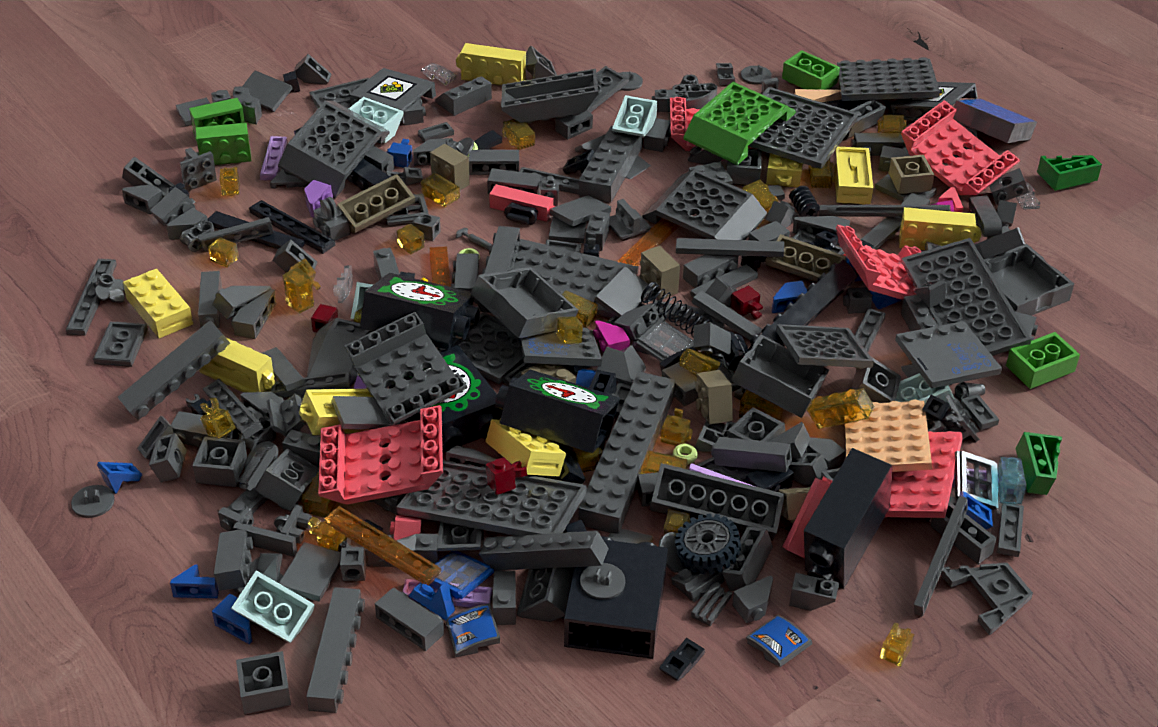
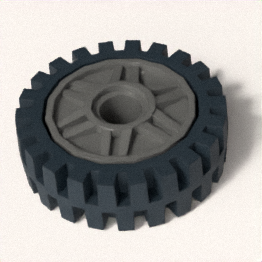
(708, 543)

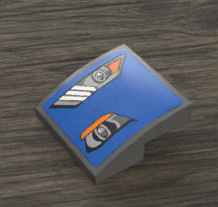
(472, 629)
(779, 640)

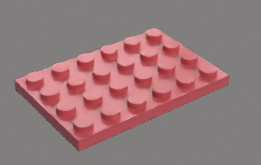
(927, 491)

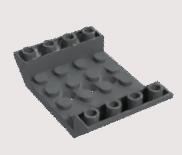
(319, 158)
(726, 217)
(400, 352)

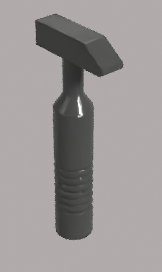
(464, 231)

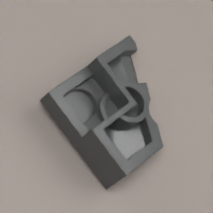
(710, 435)

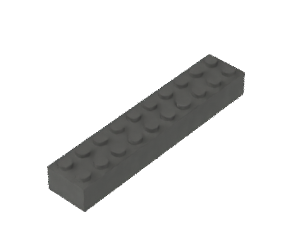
(621, 461)

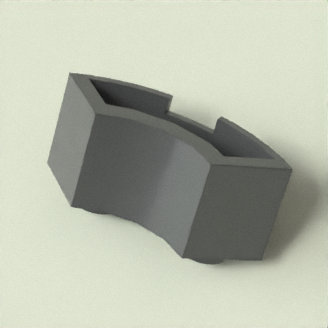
(250, 105)

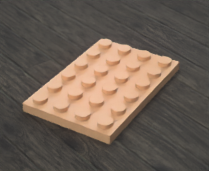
(893, 434)

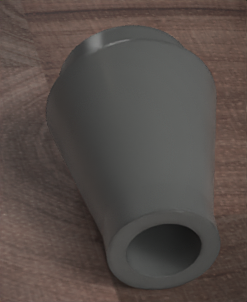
(967, 389)

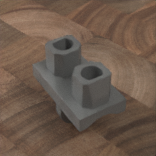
(291, 523)

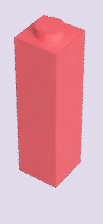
(503, 196)
(795, 538)

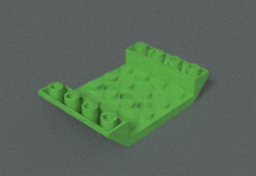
(726, 131)

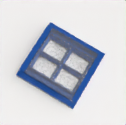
(461, 573)

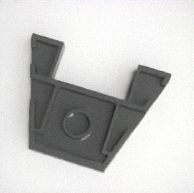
(998, 586)

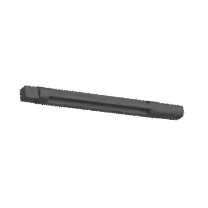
(873, 210)

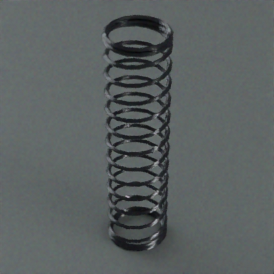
(653, 296)

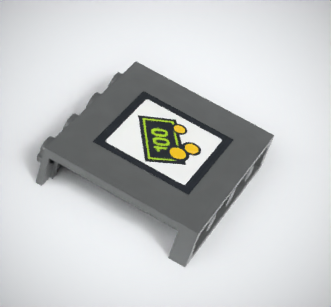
(394, 89)
(917, 107)

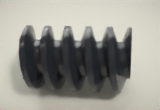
(804, 202)

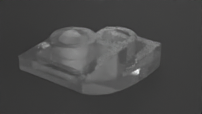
(441, 73)
(1028, 200)
(344, 284)

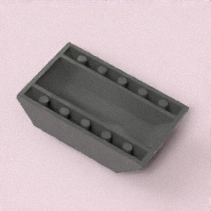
(550, 96)

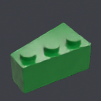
(1069, 172)
(1039, 460)

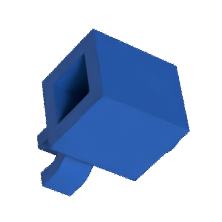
(401, 153)

